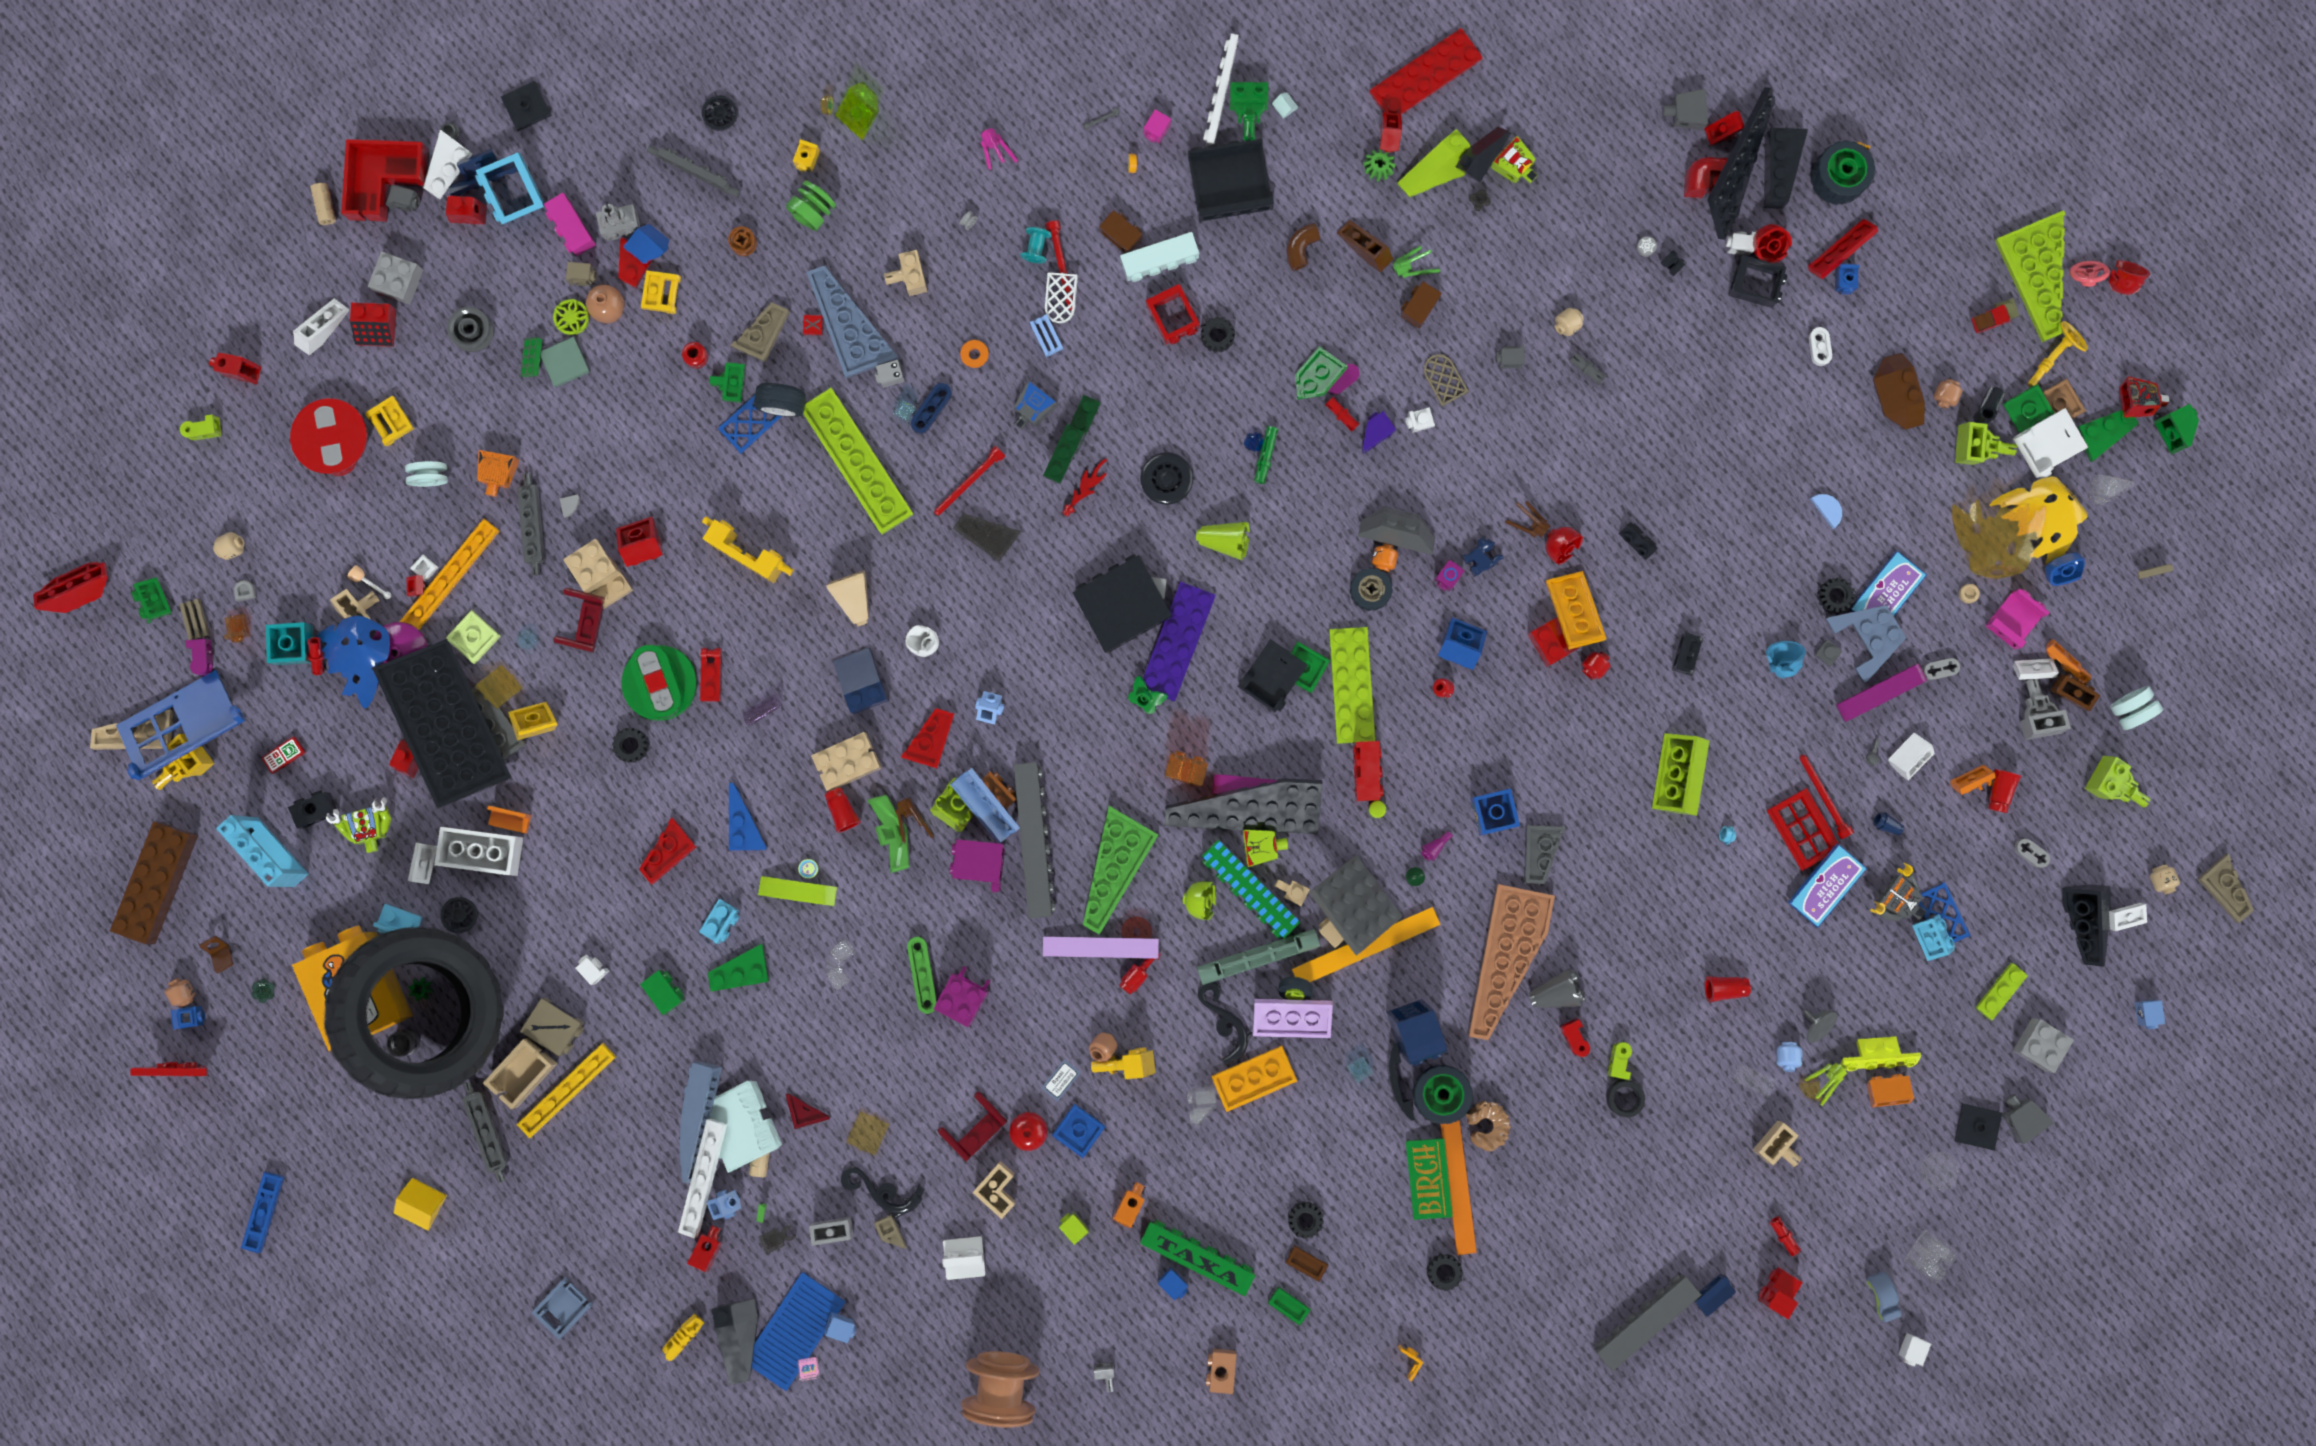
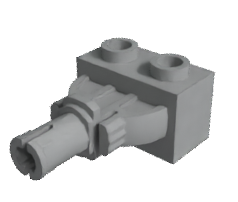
(617, 221)
(2041, 715)

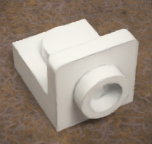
(1419, 420)

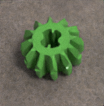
(1372, 166)

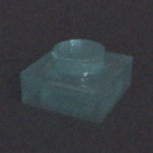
(1359, 1069)

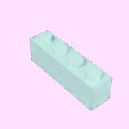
(1159, 257)

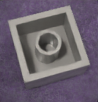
(395, 278)
(2043, 1045)

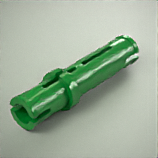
(1263, 463)

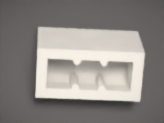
(1911, 756)

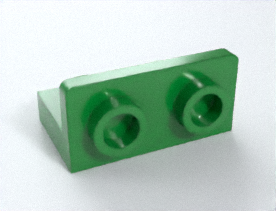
(151, 599)

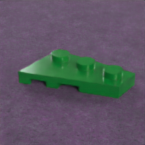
(2105, 432)
(741, 971)

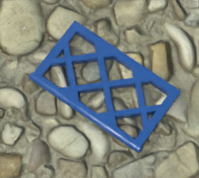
(751, 438)
(1949, 901)

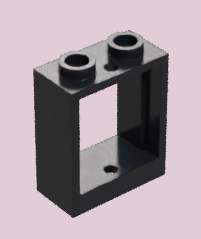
(1763, 266)

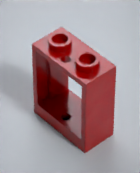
(1165, 297)

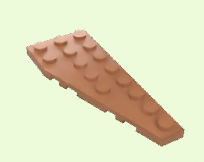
(1514, 936)

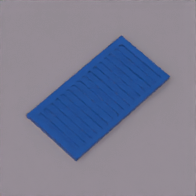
(794, 1330)

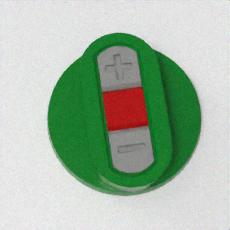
(659, 682)

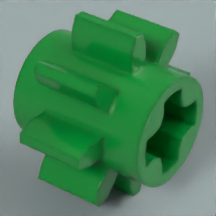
(416, 986)

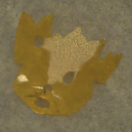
(1995, 537)

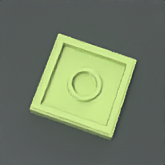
(473, 637)

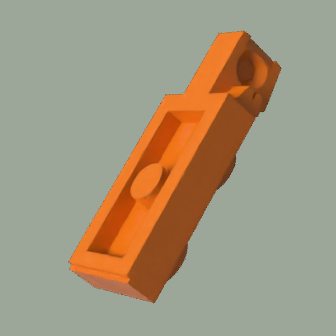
(2067, 661)

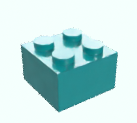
(288, 643)

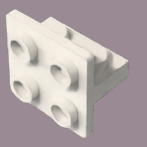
(964, 1258)

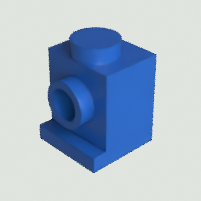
(1842, 283)

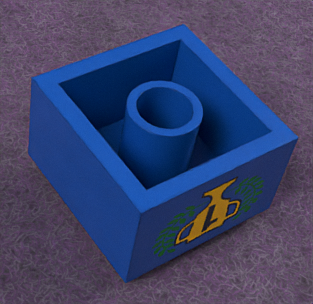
(1495, 812)

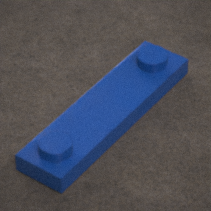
(262, 1212)

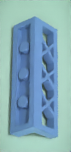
(984, 805)

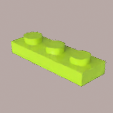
(2001, 991)

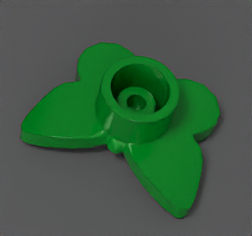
(1144, 697)

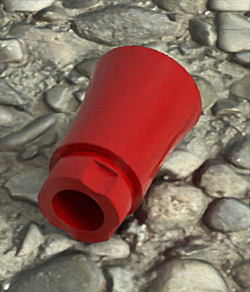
(2003, 790)
(841, 810)
(1726, 988)

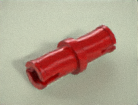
(1342, 414)
(316, 656)
(1785, 1236)

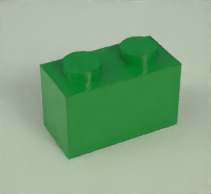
(663, 992)

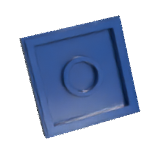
(1078, 1130)

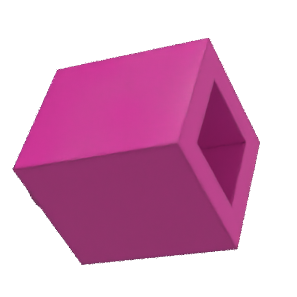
(1156, 127)

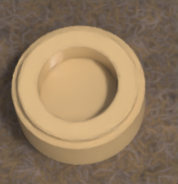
(1969, 593)

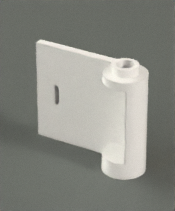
(2050, 443)

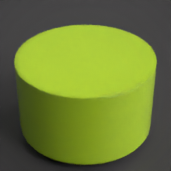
(1377, 809)

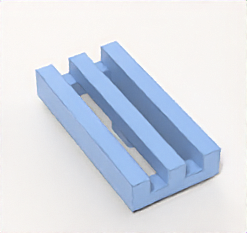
(1039, 321)

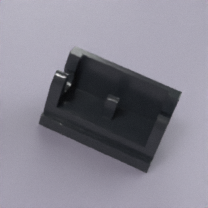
(1687, 654)

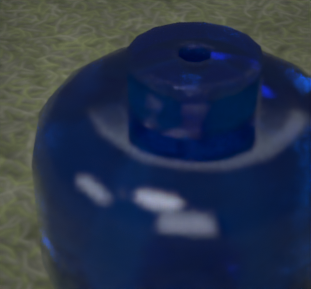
(1253, 441)

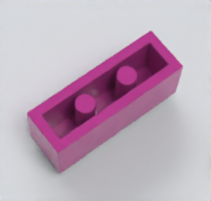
(569, 225)

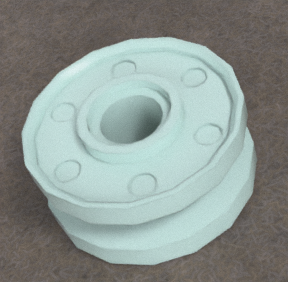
(426, 474)

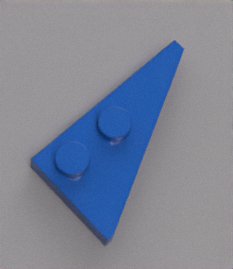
(742, 829)

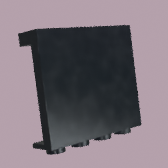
(1230, 179)
(1122, 603)

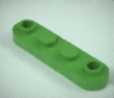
(922, 974)

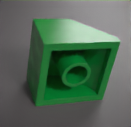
(2178, 428)

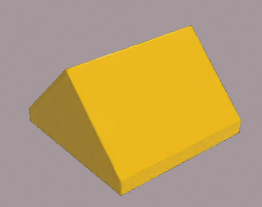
(532, 720)
(419, 1203)

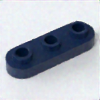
(934, 400)

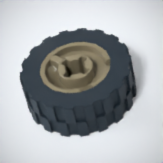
(1362, 595)

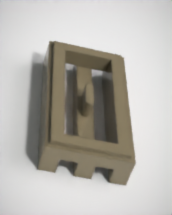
(183, 606)

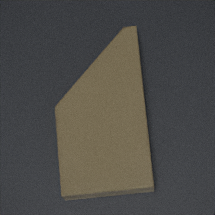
(2155, 571)
(889, 1231)

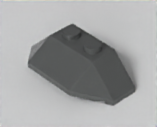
(1398, 529)

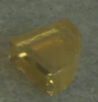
(1810, 1089)

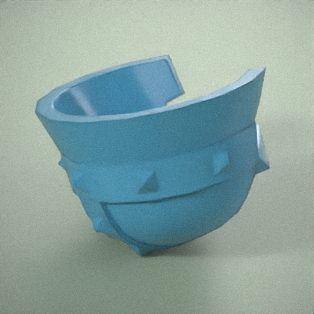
(1785, 658)

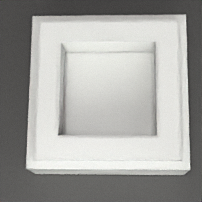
(424, 567)

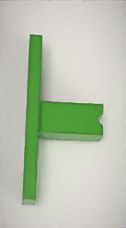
(761, 1212)

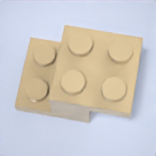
(598, 573)

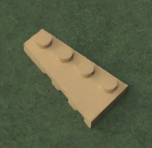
(109, 737)

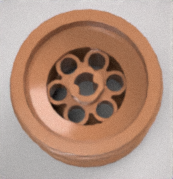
(1000, 1390)

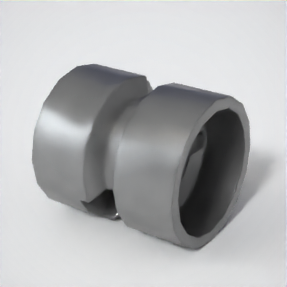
(403, 1043)

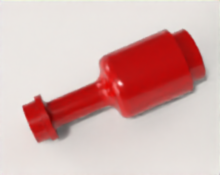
(1136, 976)

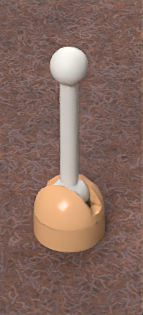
(357, 574)

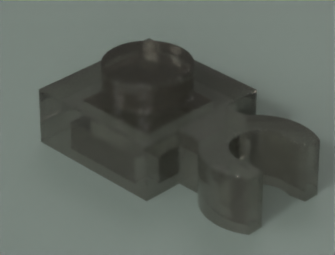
(774, 1239)

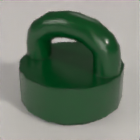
(1415, 876)

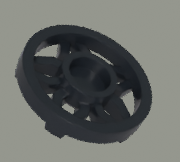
(719, 113)
(459, 915)

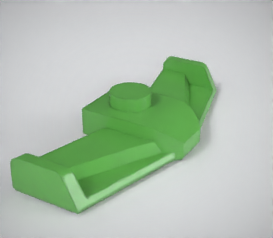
(890, 833)

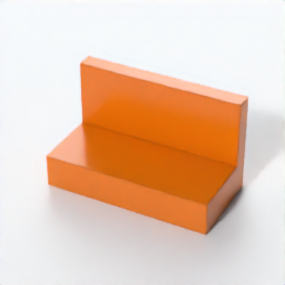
(509, 819)

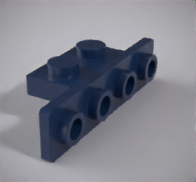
(468, 170)

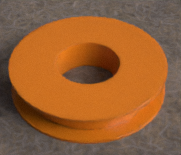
(968, 347)

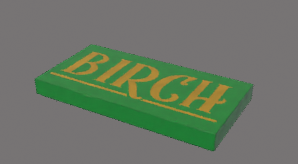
(1429, 1178)

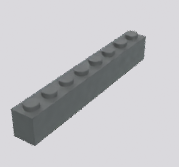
(1033, 840)

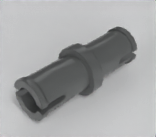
(1587, 368)

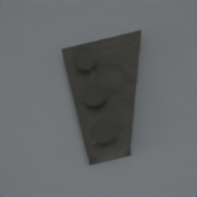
(987, 536)

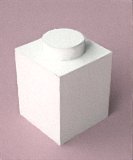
(1914, 1350)

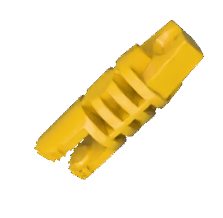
(682, 1337)

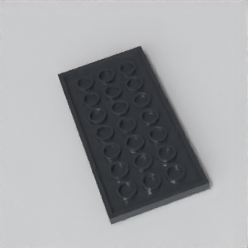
(442, 723)

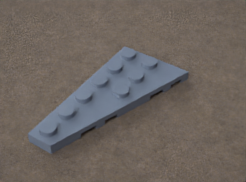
(852, 334)

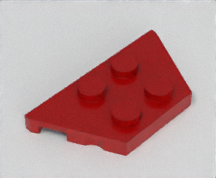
(171, 1069)

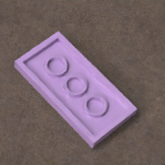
(1292, 1018)

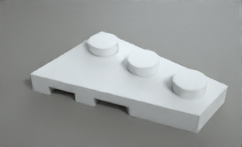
(443, 164)

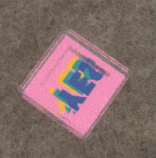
(808, 1369)

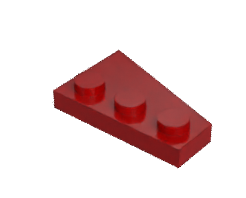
(669, 851)

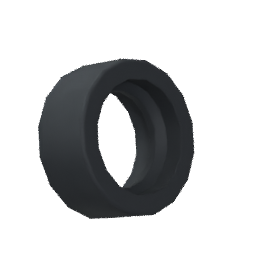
(1639, 1093)

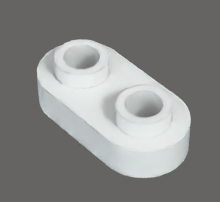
(1820, 347)

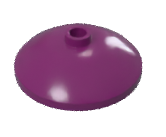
(403, 638)

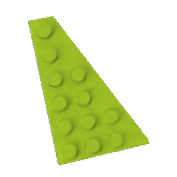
(2035, 264)

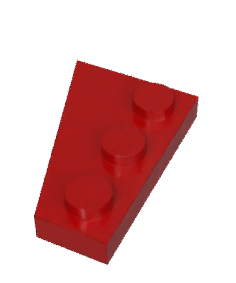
(931, 740)

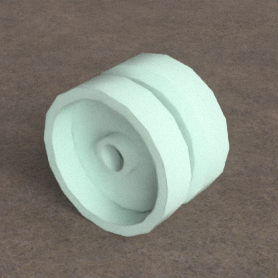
(2136, 708)

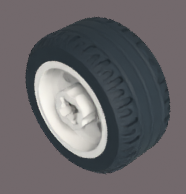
(779, 399)

